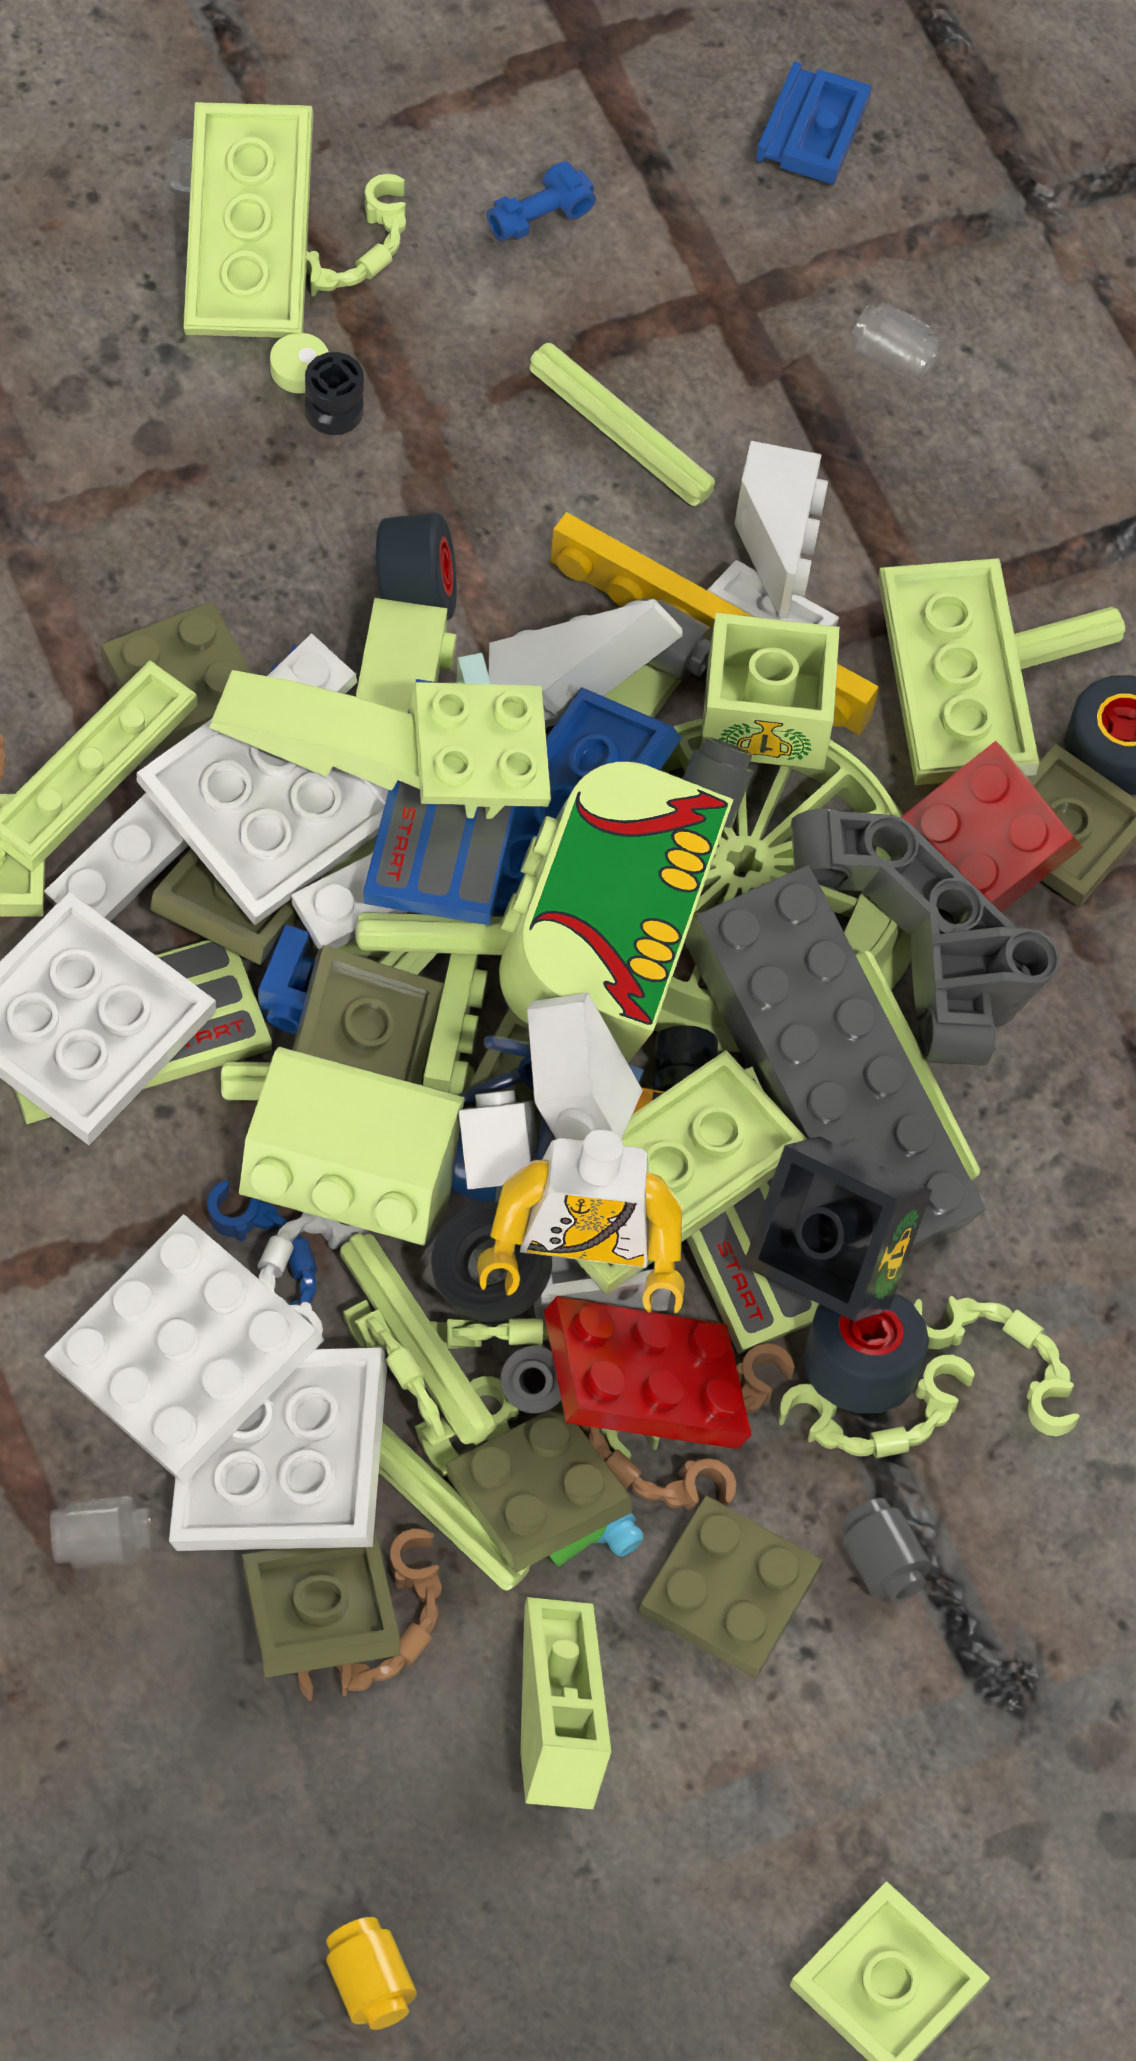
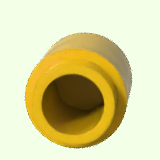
(370, 1973)

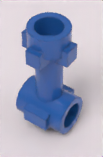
(564, 189)

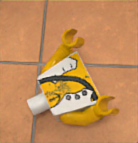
(592, 1206)

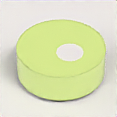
(290, 360)

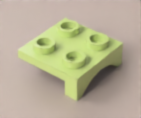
(481, 745)

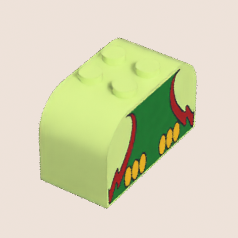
(611, 896)

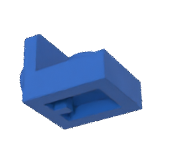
(287, 980)

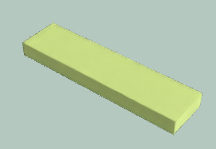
(93, 764)

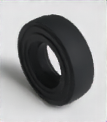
(452, 1275)

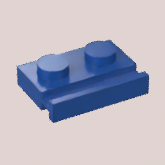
(814, 123)

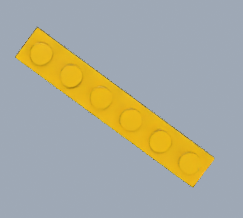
(630, 576)

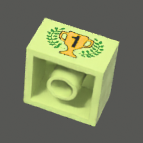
(772, 688)

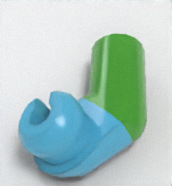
(620, 1535)

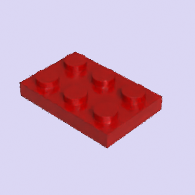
(646, 1373)

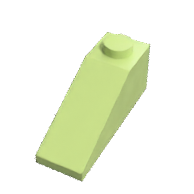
(562, 1705)

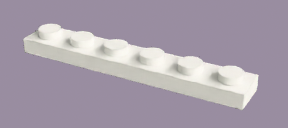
(144, 839)

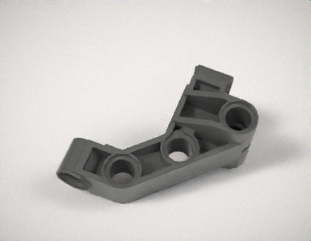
(963, 972)

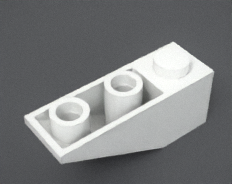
(774, 520)
(583, 653)

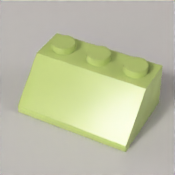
(352, 1146)

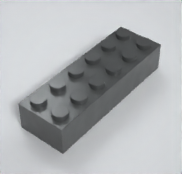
(824, 1040)

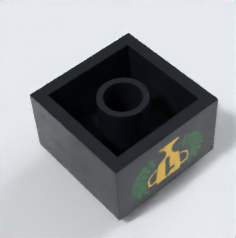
(837, 1228)

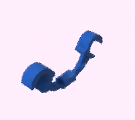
(265, 1217)

